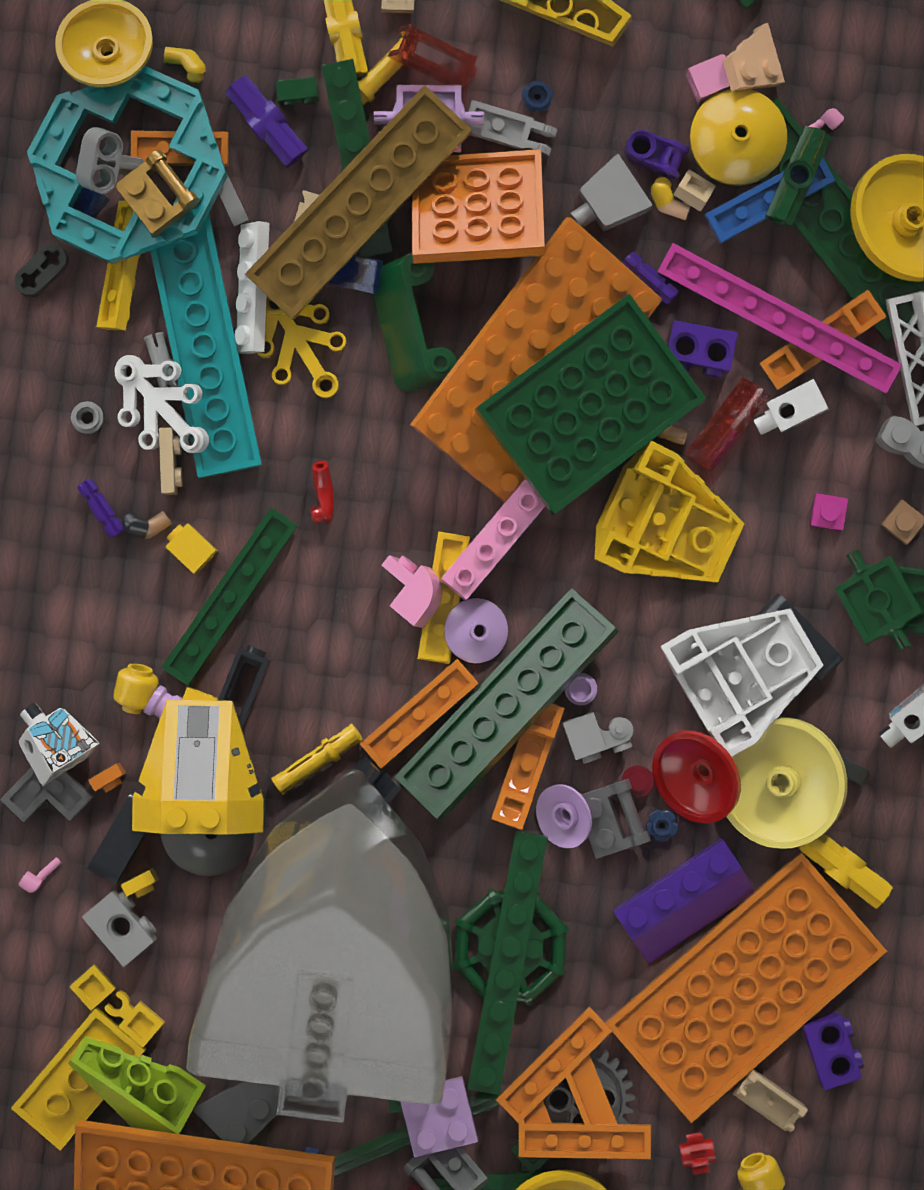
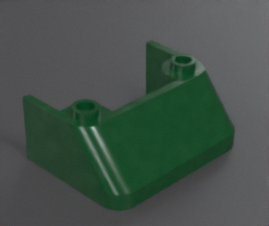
(410, 361)

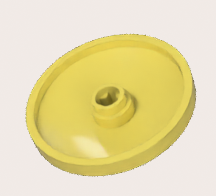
(789, 785)

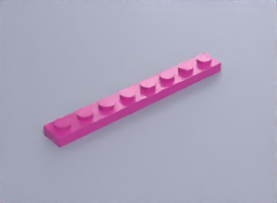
(779, 318)

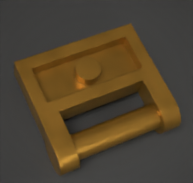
(149, 201)

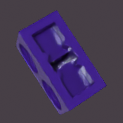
(701, 339)
(826, 1052)

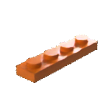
(419, 713)

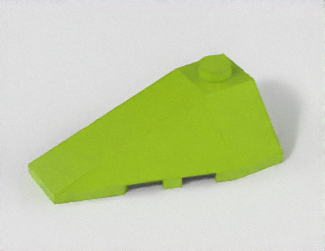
(136, 1088)

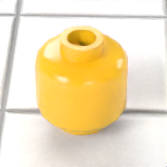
(135, 687)
(760, 1173)

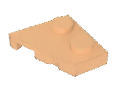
(754, 63)

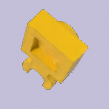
(139, 1021)

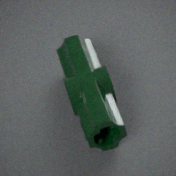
(789, 194)

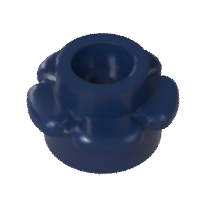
(543, 90)
(655, 819)

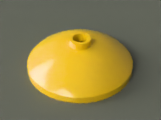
(101, 28)
(734, 158)

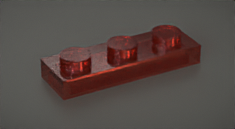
(727, 424)

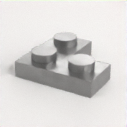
(63, 793)

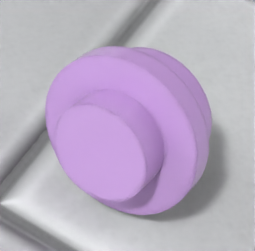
(581, 690)

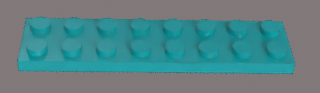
(207, 351)

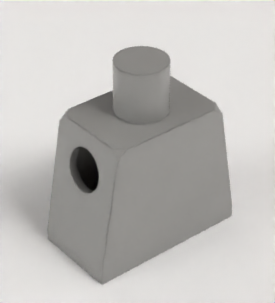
(611, 197)

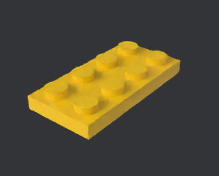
(59, 1093)

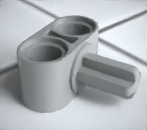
(108, 161)

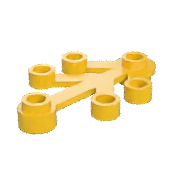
(297, 337)

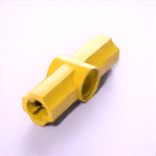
(345, 33)
(847, 869)

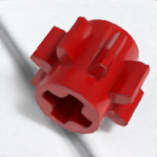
(697, 1153)

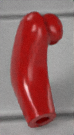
(324, 492)

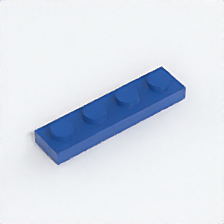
(752, 205)

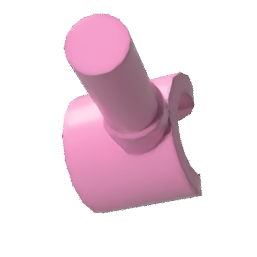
(831, 118)
(32, 883)

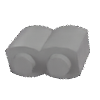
(902, 438)

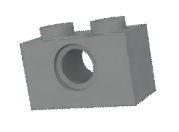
(122, 946)

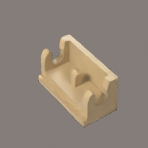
(770, 1100)

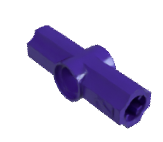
(266, 121)

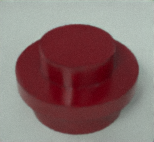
(640, 779)

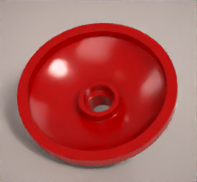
(685, 782)

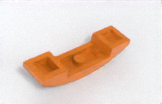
(851, 320)
(526, 769)

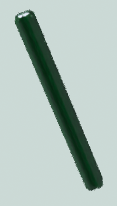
(398, 1139)

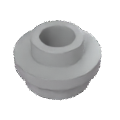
(78, 412)

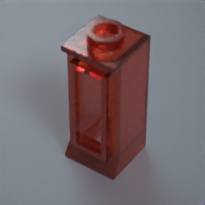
(406, 56)

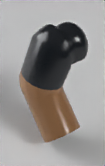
(145, 528)

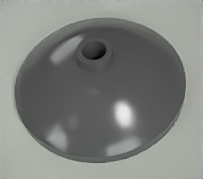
(208, 854)

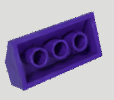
(684, 900)

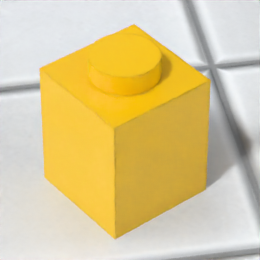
(190, 547)

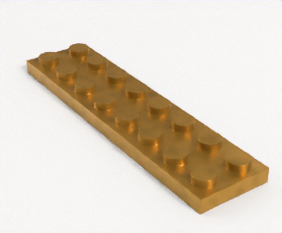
(358, 202)

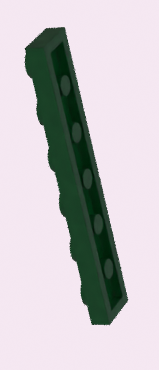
(351, 131)
(229, 596)

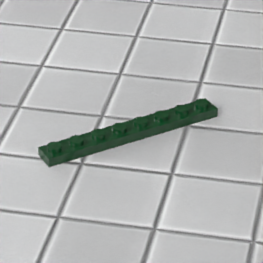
(507, 962)

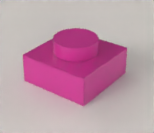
(828, 512)

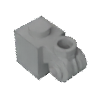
(589, 740)

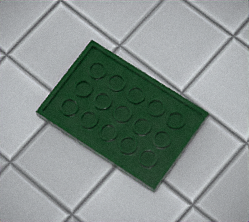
(590, 404)

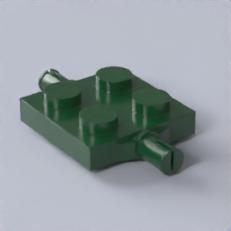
(879, 600)

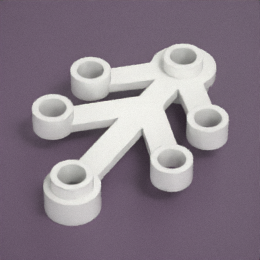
(156, 402)

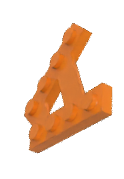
(600, 1133)

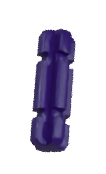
(651, 277)
(100, 508)

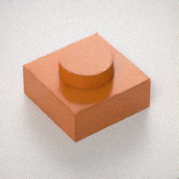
(108, 778)

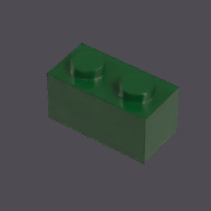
(297, 91)

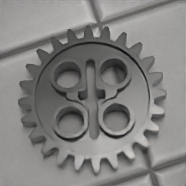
(610, 1079)

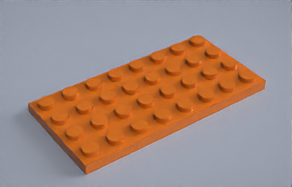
(543, 310)
(745, 987)
(156, 1160)

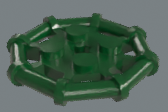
(486, 944)

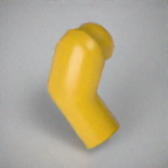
(189, 60)

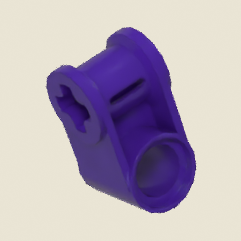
(658, 153)

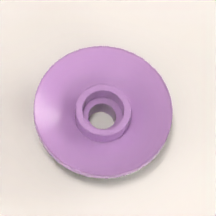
(460, 630)
(554, 818)

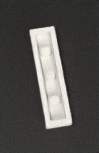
(251, 300)

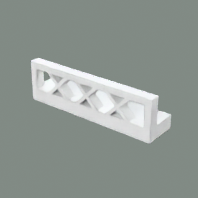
(918, 305)

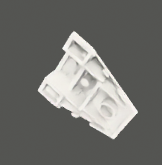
(743, 673)

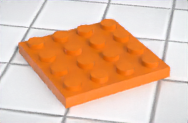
(480, 208)

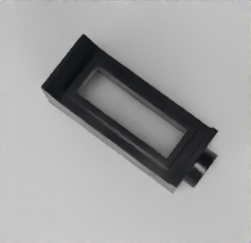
(253, 657)
(378, 778)

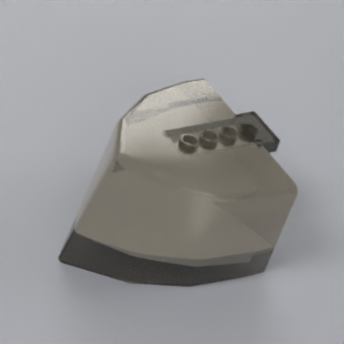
(331, 963)

